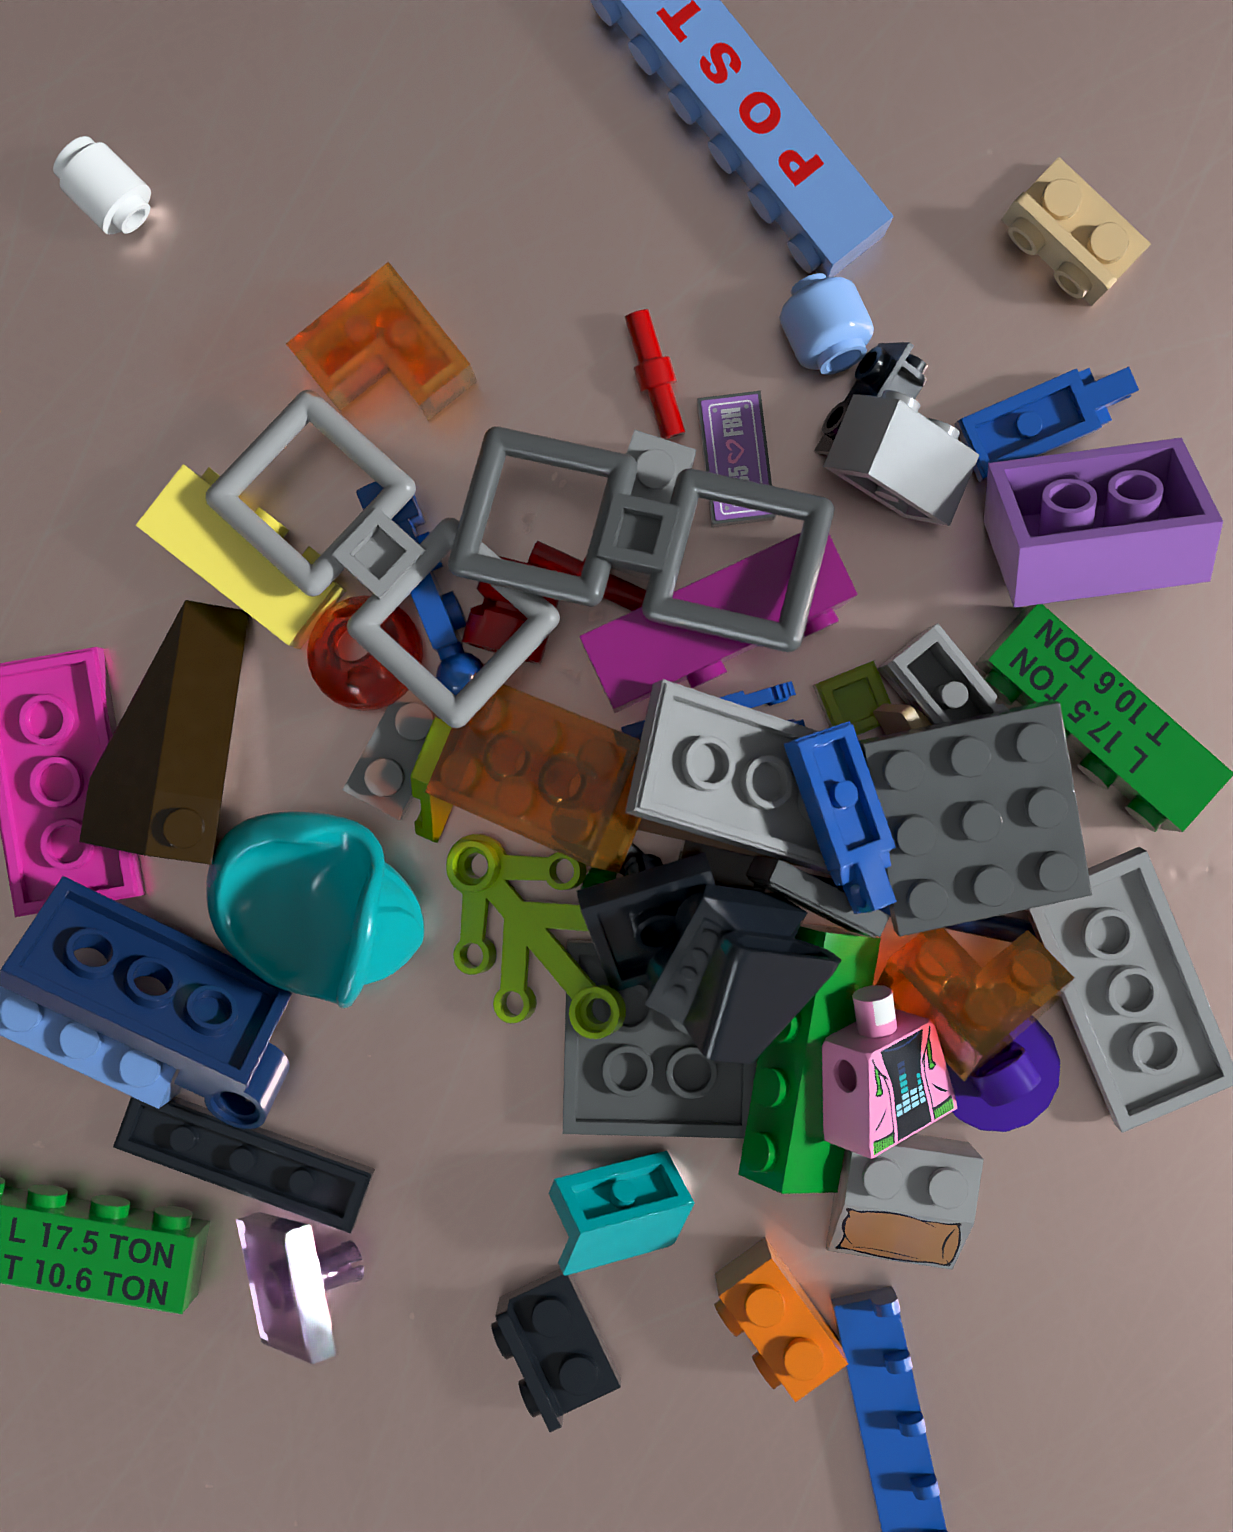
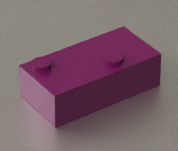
(638, 652)

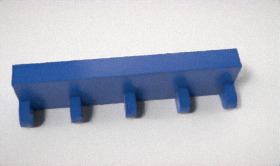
(888, 1412)

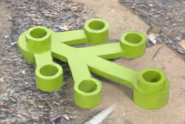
(525, 928)

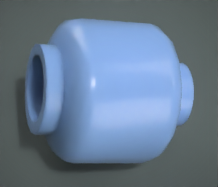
(826, 323)

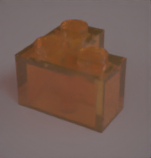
(378, 332)
(974, 1005)

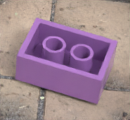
(1101, 522)

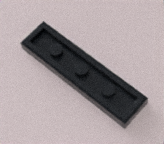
(247, 1161)

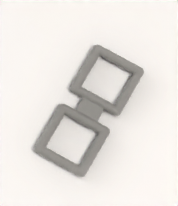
(376, 555)

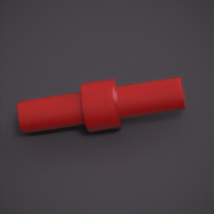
(654, 374)
(617, 590)

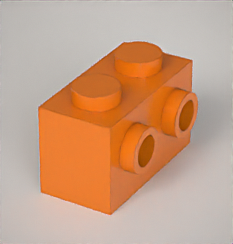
(779, 1319)

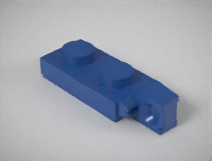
(1043, 417)
(845, 814)

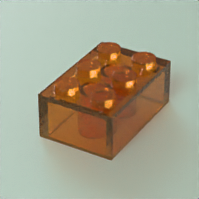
(543, 776)

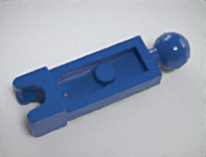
(438, 611)

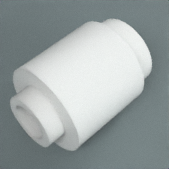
(102, 186)

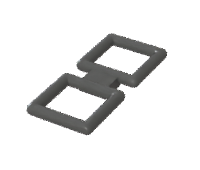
(642, 538)

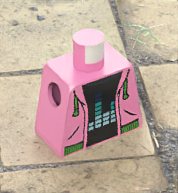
(882, 1076)

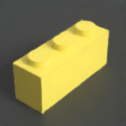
(222, 557)

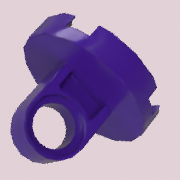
(1011, 1085)

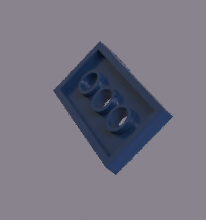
(206, 1025)

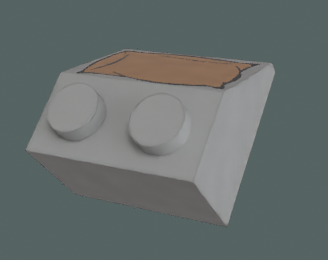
(907, 1202)

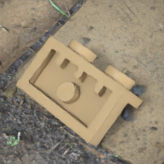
(1074, 232)

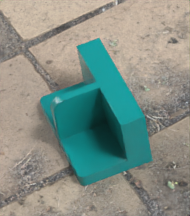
(620, 1211)

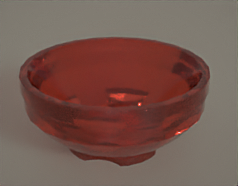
(365, 681)

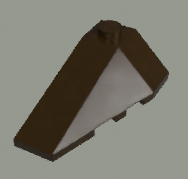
(168, 758)

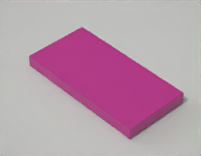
(51, 738)

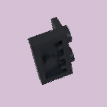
(554, 1347)

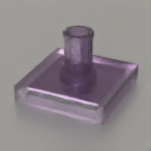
(291, 1282)

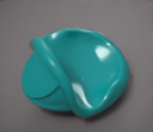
(311, 904)

